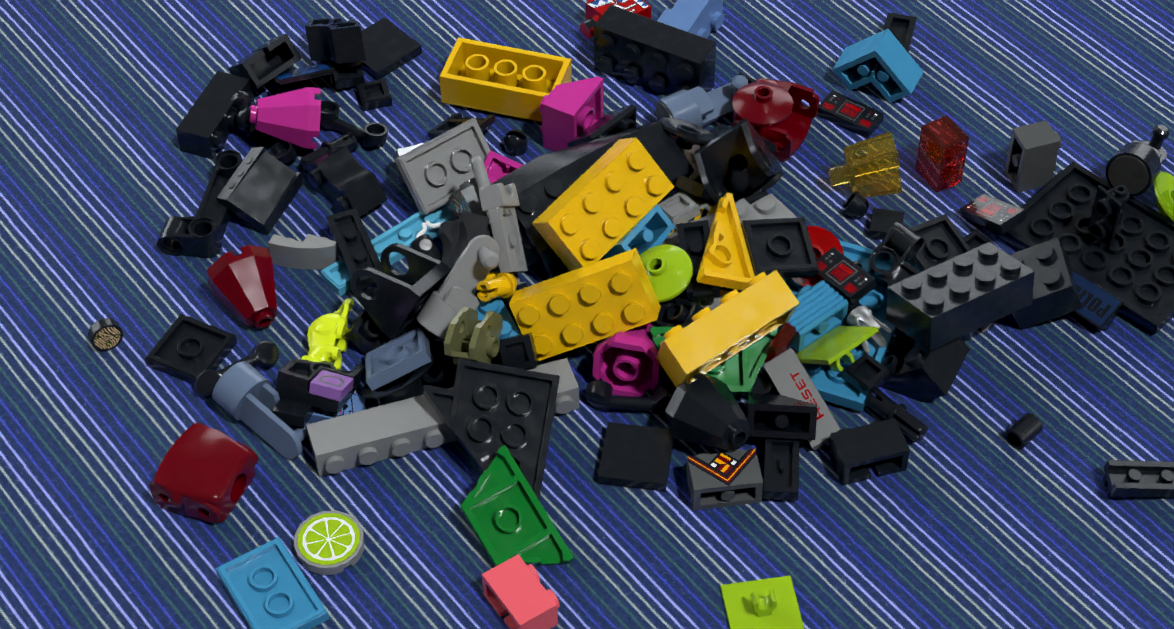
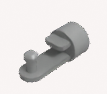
(460, 285)

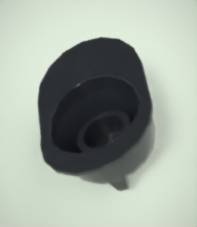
(399, 389)

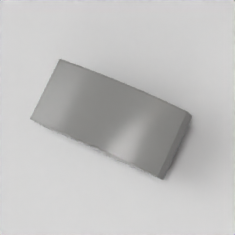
(310, 254)

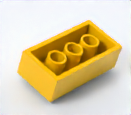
(501, 78)
(603, 204)
(586, 304)
(726, 329)

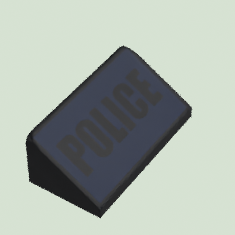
(1098, 304)

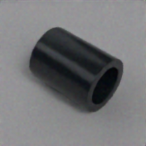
(1023, 431)

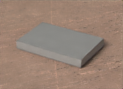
(442, 165)

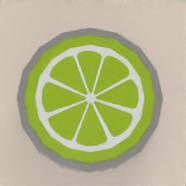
(329, 542)

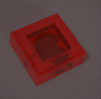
(780, 342)

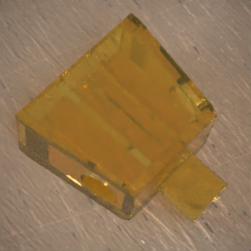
(870, 167)

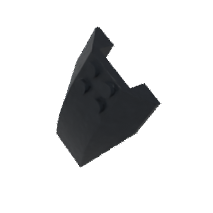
(553, 173)

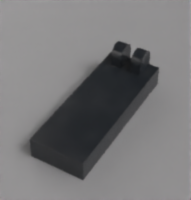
(693, 239)
(1139, 479)

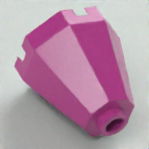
(289, 116)
(628, 362)

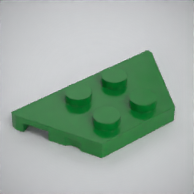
(738, 371)
(511, 518)

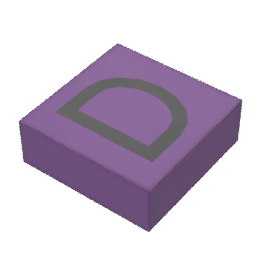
(331, 385)

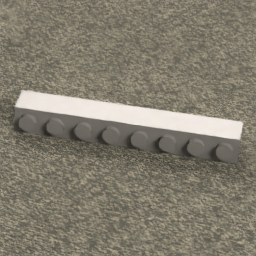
(404, 427)

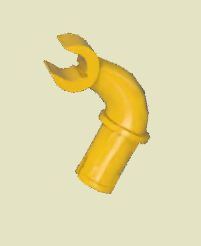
(496, 285)

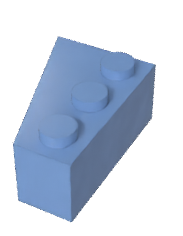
(695, 16)

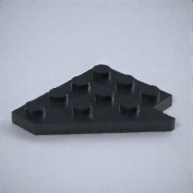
(499, 408)

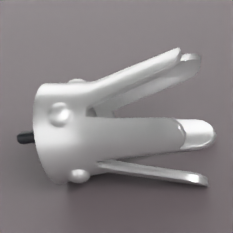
(863, 317)

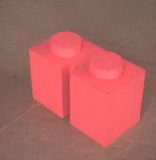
(518, 591)

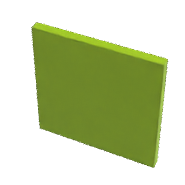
(835, 345)
(762, 604)

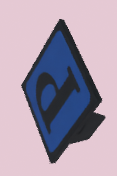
(303, 74)

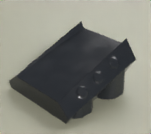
(260, 189)

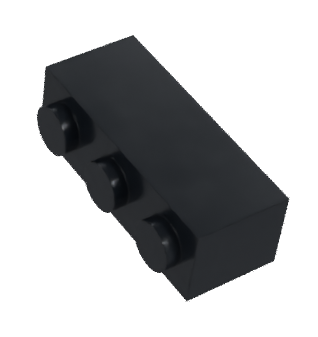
(212, 116)

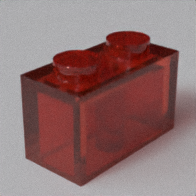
(941, 153)

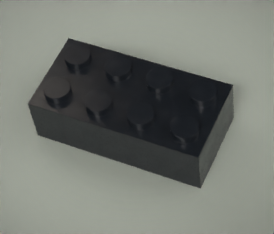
(652, 53)
(959, 296)

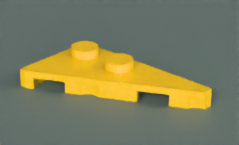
(726, 254)

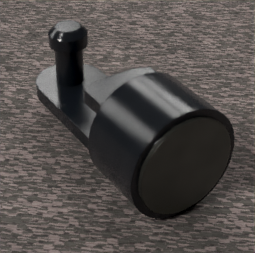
(1138, 162)

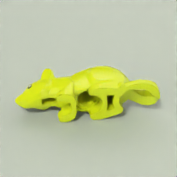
(328, 337)

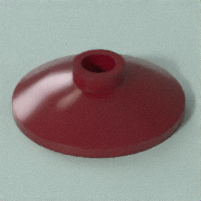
(762, 104)

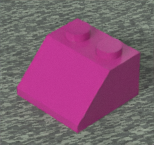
(570, 111)

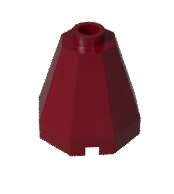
(246, 285)

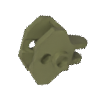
(473, 338)

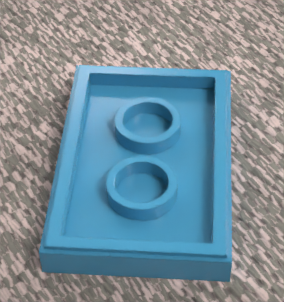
(271, 589)

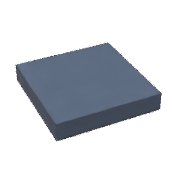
(397, 358)

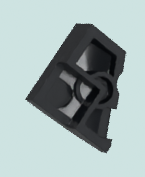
(295, 380)

